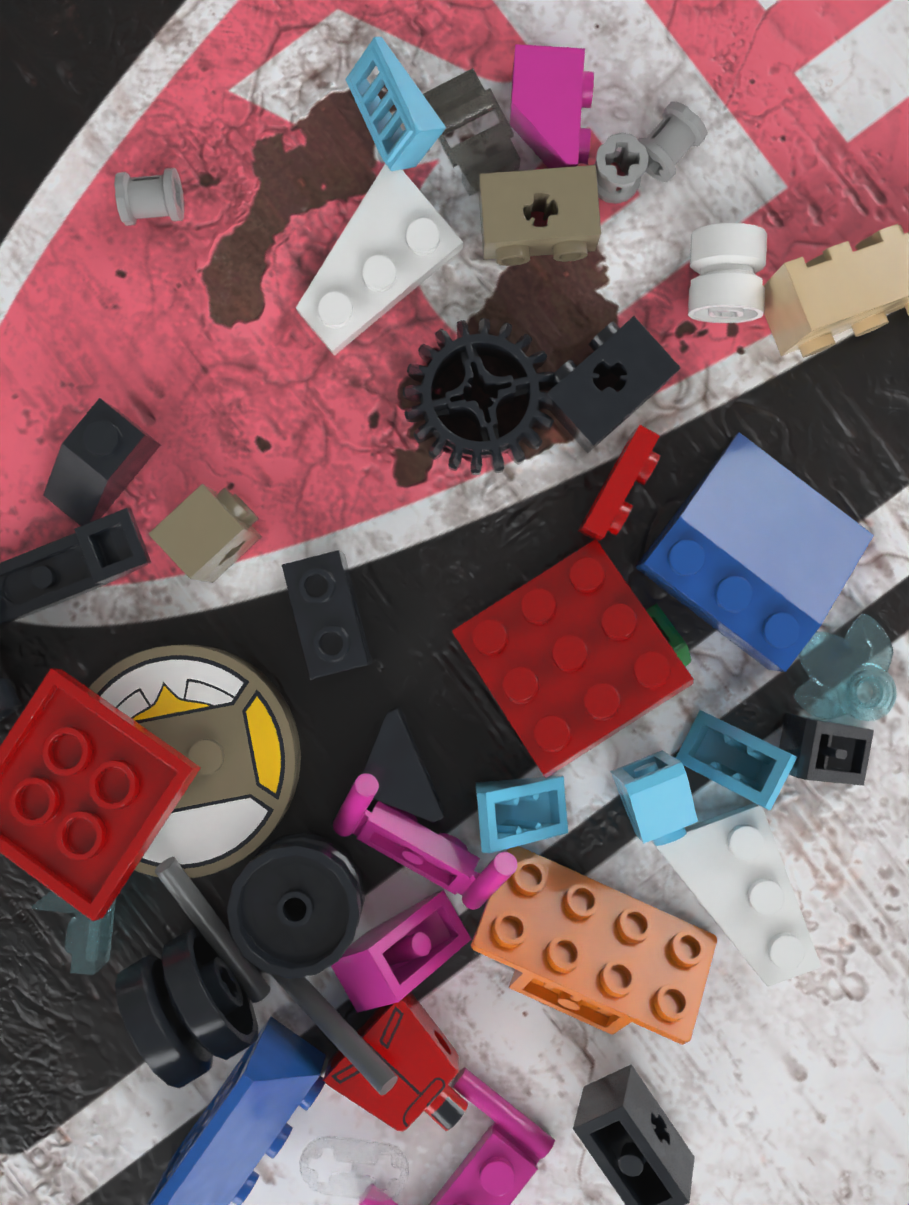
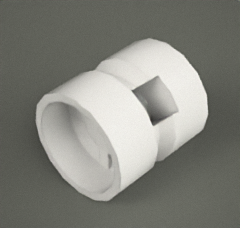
(727, 264)

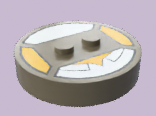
(228, 724)

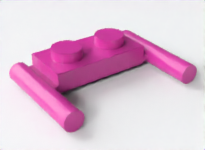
(429, 854)
(502, 1157)

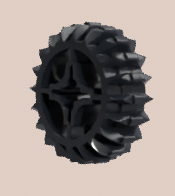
(506, 388)

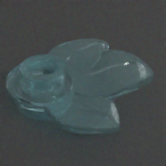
(841, 666)

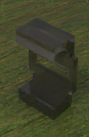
(491, 150)

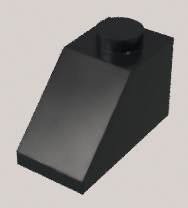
(97, 463)

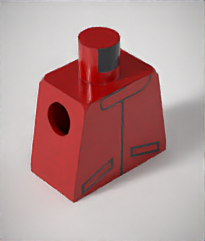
(419, 1057)

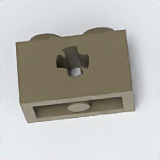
(565, 197)
(207, 533)

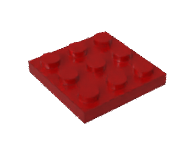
(572, 658)
(84, 792)

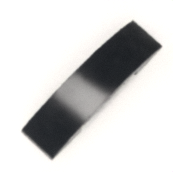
(71, 566)

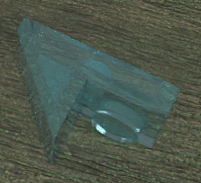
(84, 938)

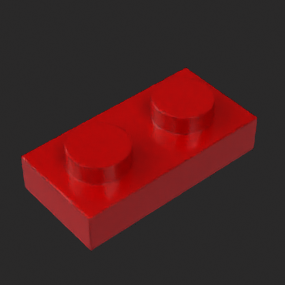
(633, 464)

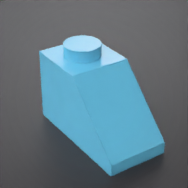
(656, 797)

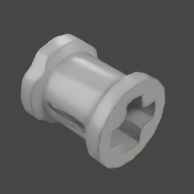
(672, 140)
(632, 160)
(149, 196)

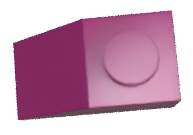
(400, 953)

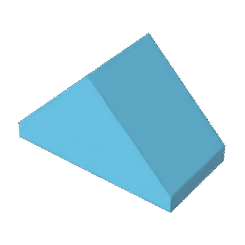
(736, 759)
(520, 811)

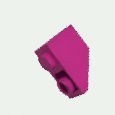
(548, 102)

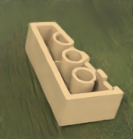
(838, 292)

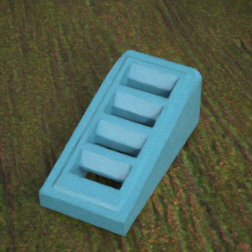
(422, 124)

